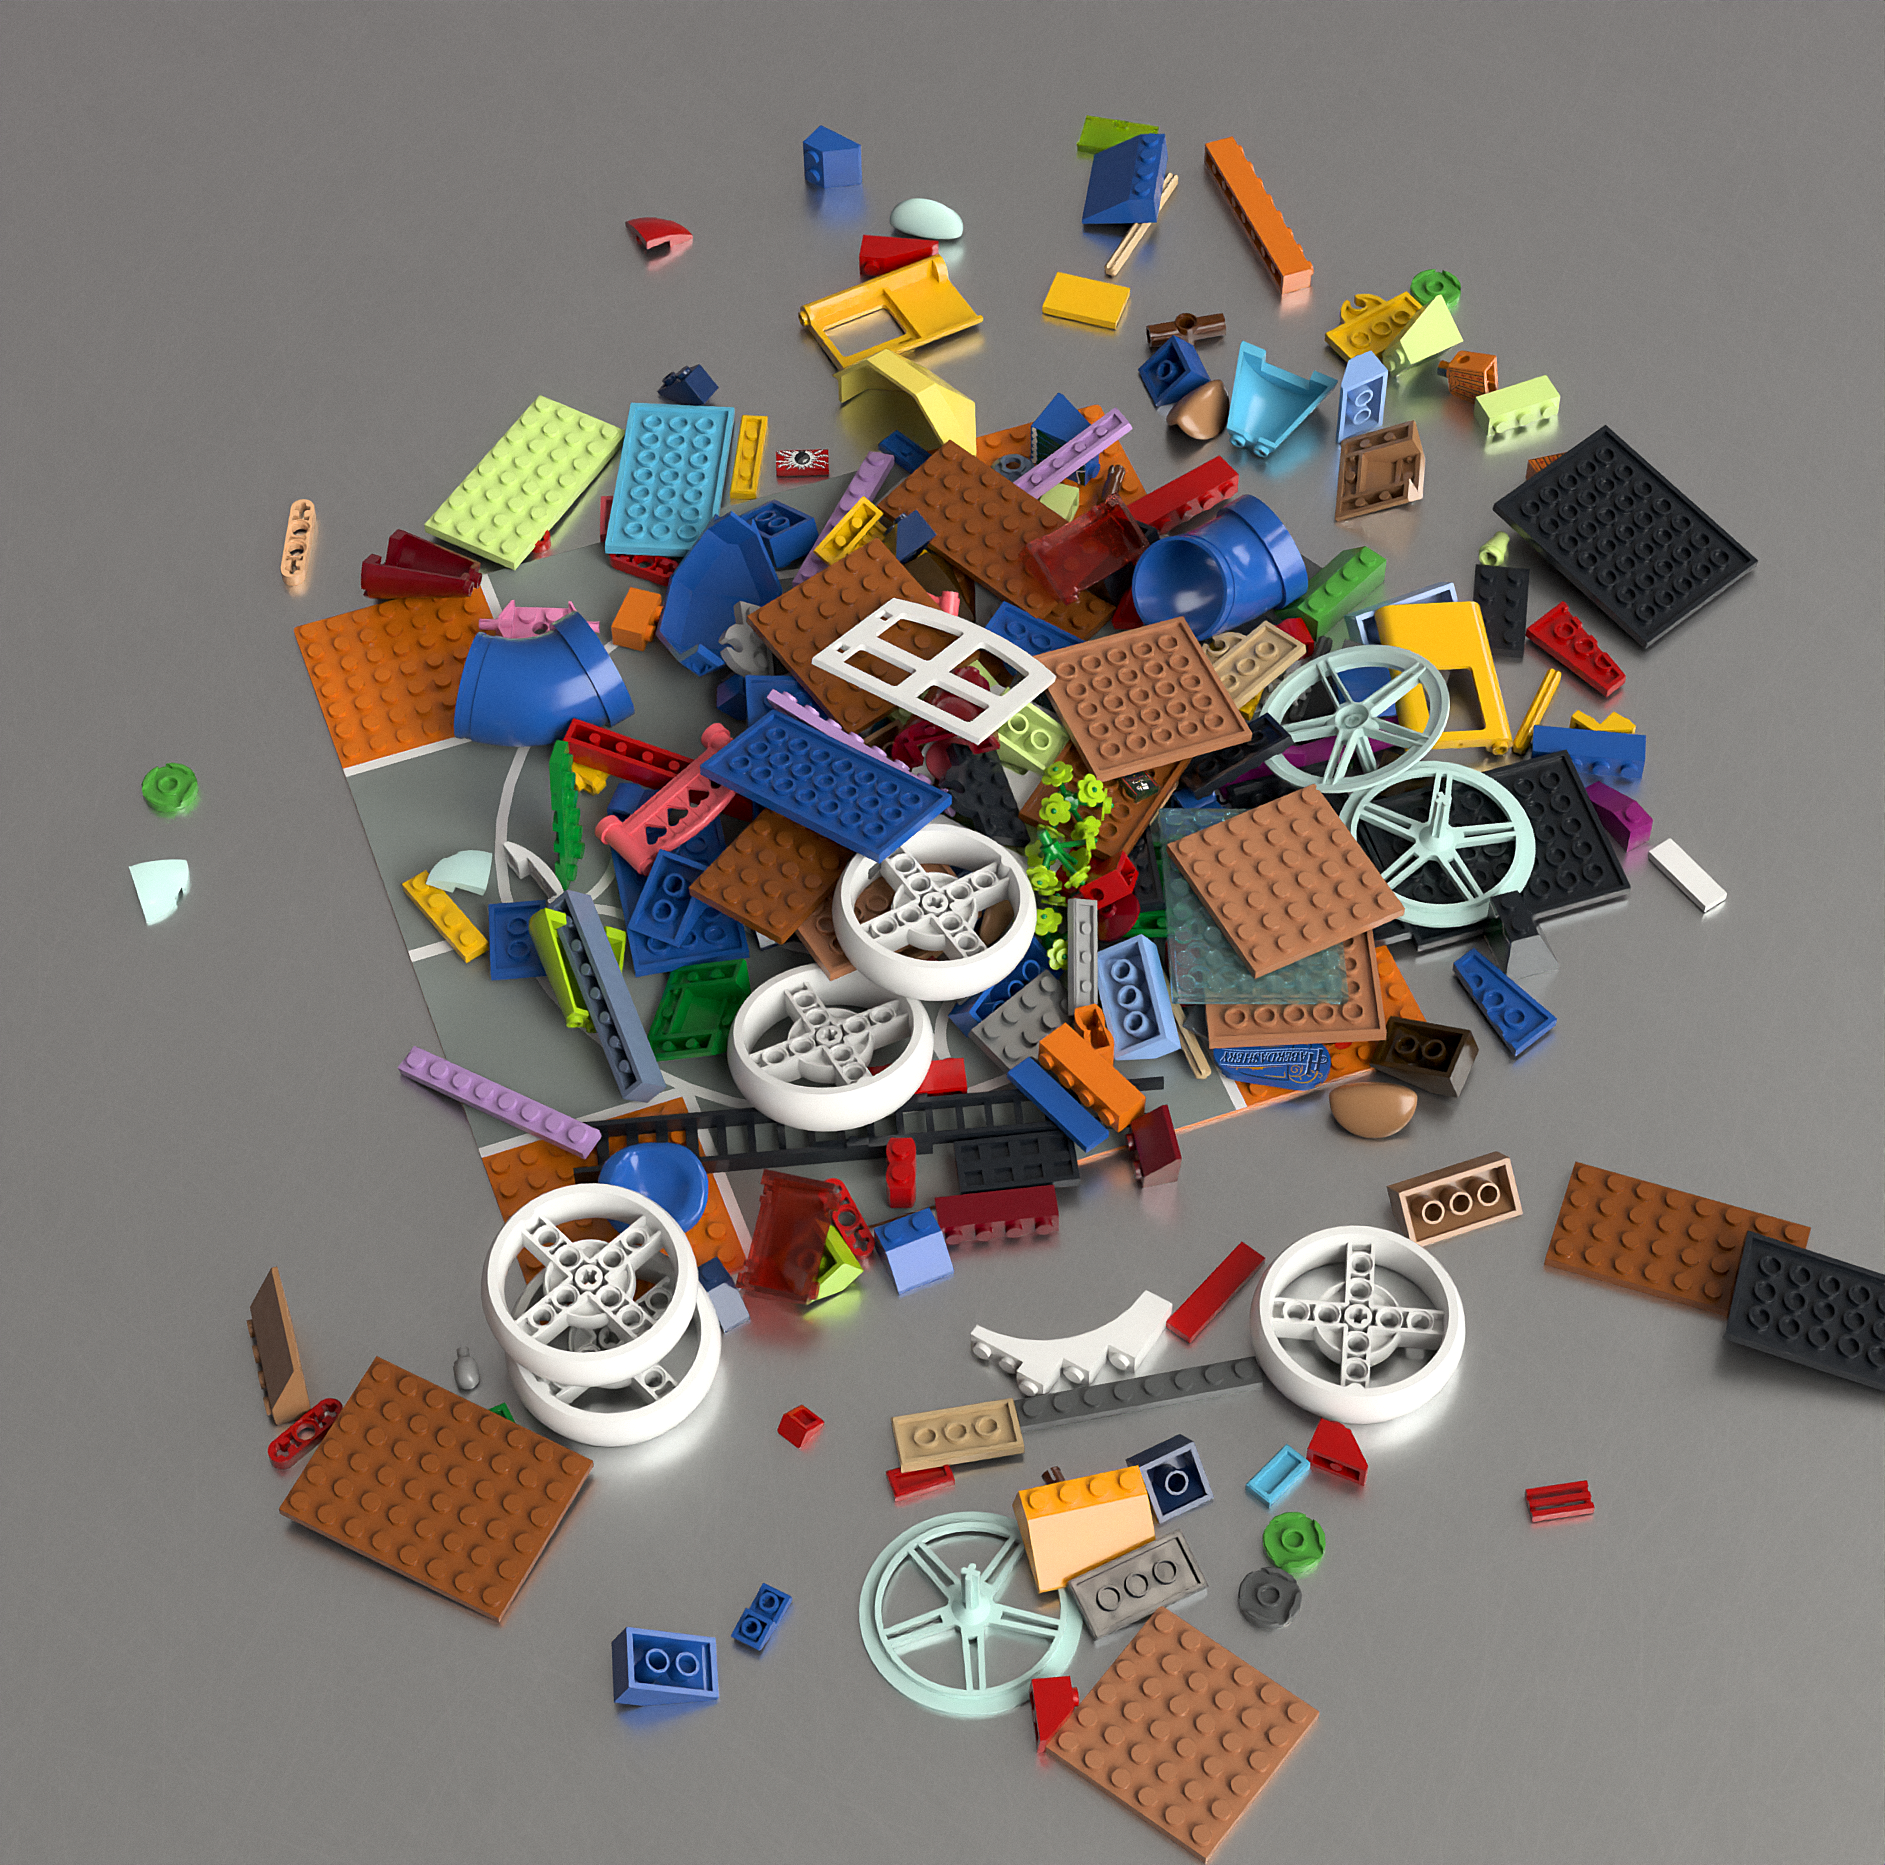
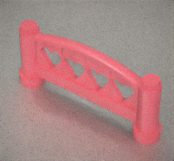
(630, 836)

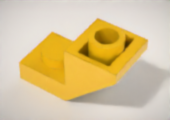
(1612, 723)

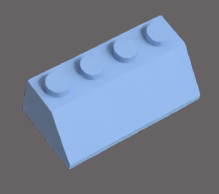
(1362, 623)
(1136, 1000)

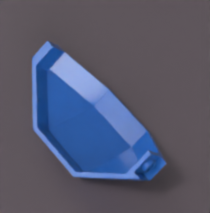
(716, 573)

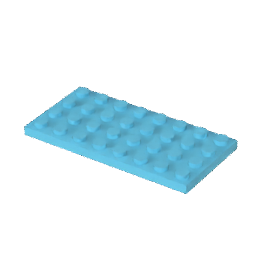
(668, 478)

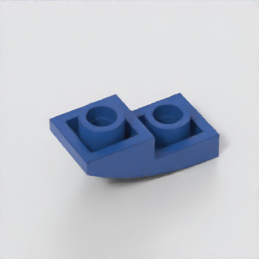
(762, 1617)

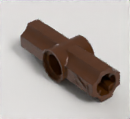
(1187, 328)

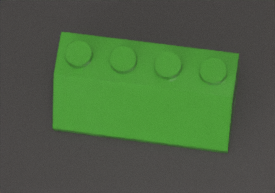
(1337, 590)

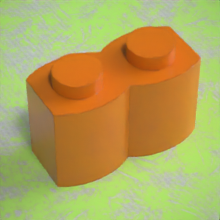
(1090, 1025)

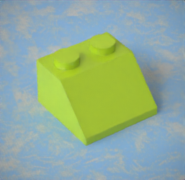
(837, 1265)

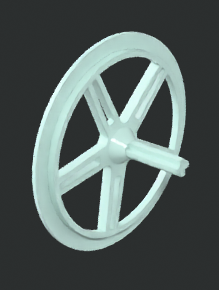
(1359, 720)
(1438, 841)
(968, 1610)

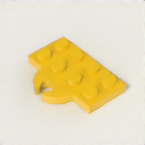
(1371, 326)

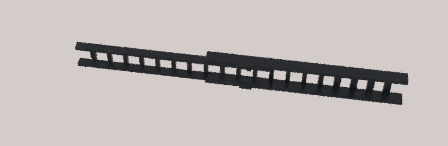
(825, 1151)

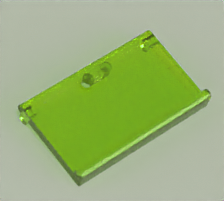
(1102, 134)

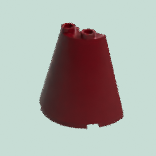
(418, 571)
(921, 731)

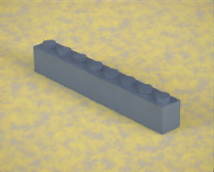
(608, 998)

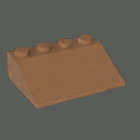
(278, 1352)

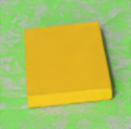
(1086, 300)

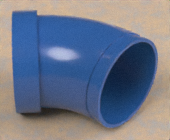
(1221, 571)
(535, 686)

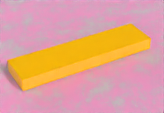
(748, 457)

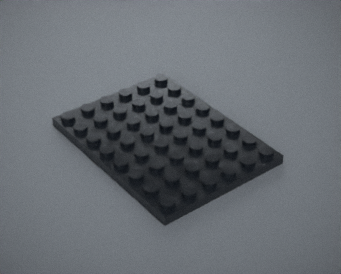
(1625, 536)
(1572, 849)

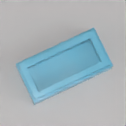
(1277, 1476)

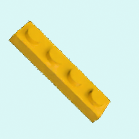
(446, 917)

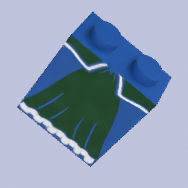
(1055, 428)

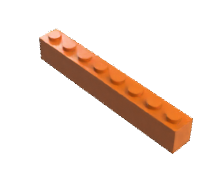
(1258, 215)

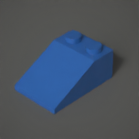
(784, 531)
(665, 905)
(663, 1667)

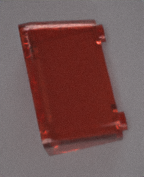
(1085, 550)
(789, 1238)

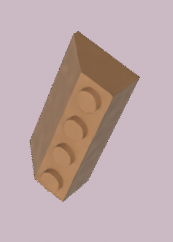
(1455, 1199)

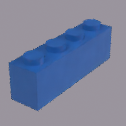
(1593, 750)

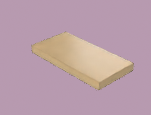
(957, 1435)

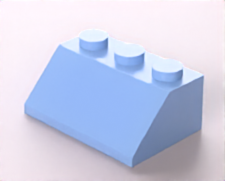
(1361, 396)

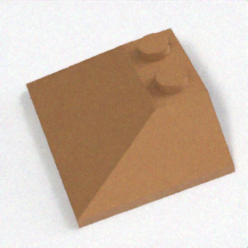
(1380, 471)

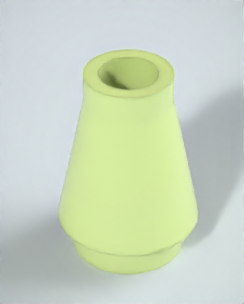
(1494, 550)

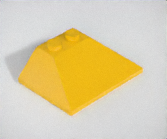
(852, 532)

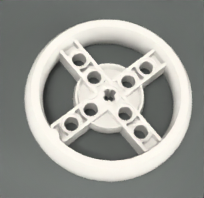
(936, 915)
(828, 1048)
(535, 1226)
(1361, 1250)
(667, 1403)

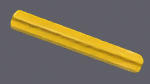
(1536, 711)

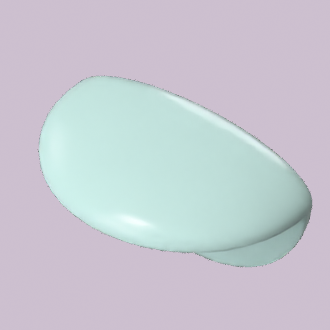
(926, 219)

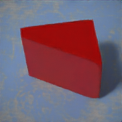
(799, 1425)

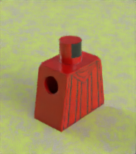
(1109, 881)

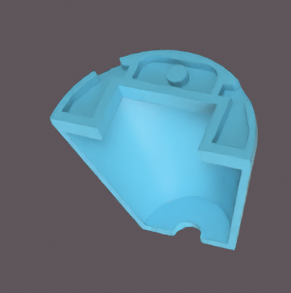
(1270, 401)

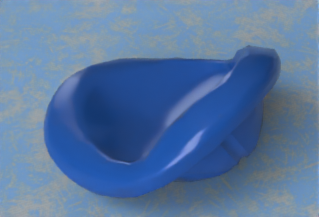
(664, 1174)

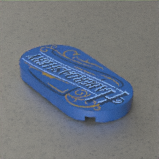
(1278, 1066)

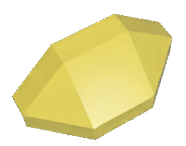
(944, 407)

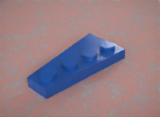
(1504, 1003)

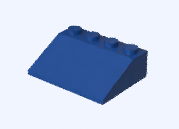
(1127, 182)

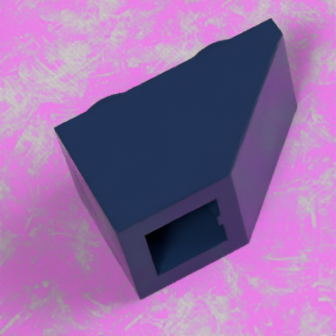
(688, 386)

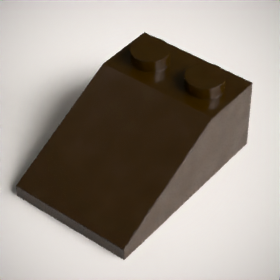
(1426, 1055)

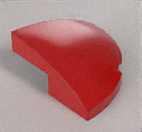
(656, 231)

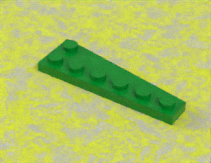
(566, 814)

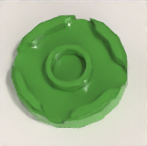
(1430, 284)
(170, 787)
(1293, 1542)

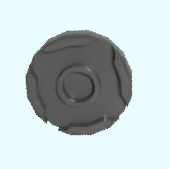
(1269, 1598)

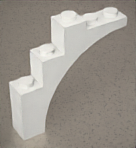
(1080, 1357)

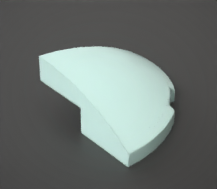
(463, 870)
(159, 885)

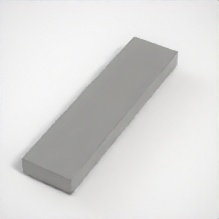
(1082, 954)

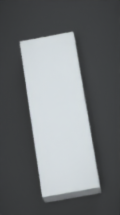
(1687, 875)

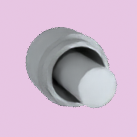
(465, 1369)

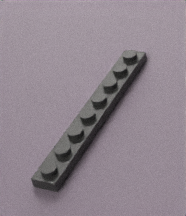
(1138, 1394)

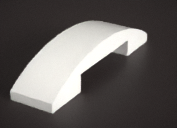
(527, 863)

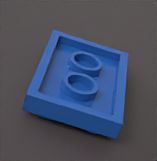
(510, 942)

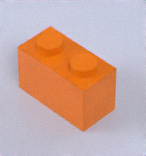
(637, 619)

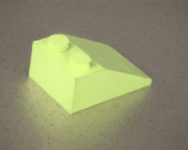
(1031, 739)

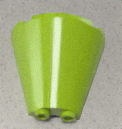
(558, 969)

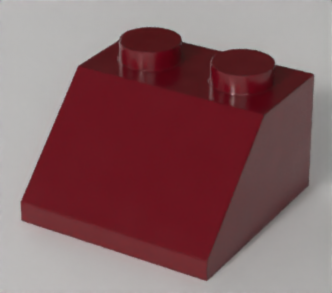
(1154, 1148)

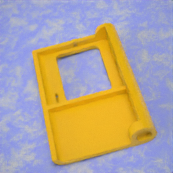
(914, 295)
(1450, 638)

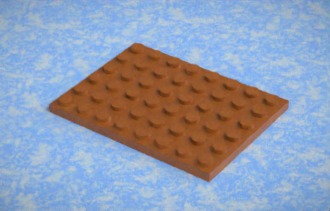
(437, 1488)

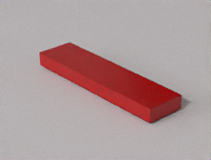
(1215, 1292)

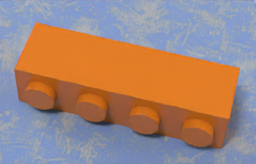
(1091, 1078)

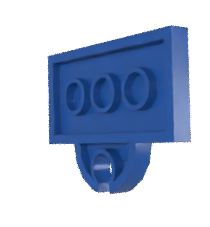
(1028, 633)

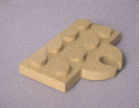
(1252, 660)

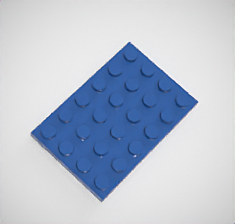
(714, 934)

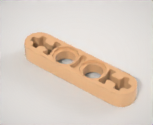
(298, 542)

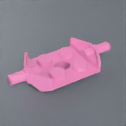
(524, 621)

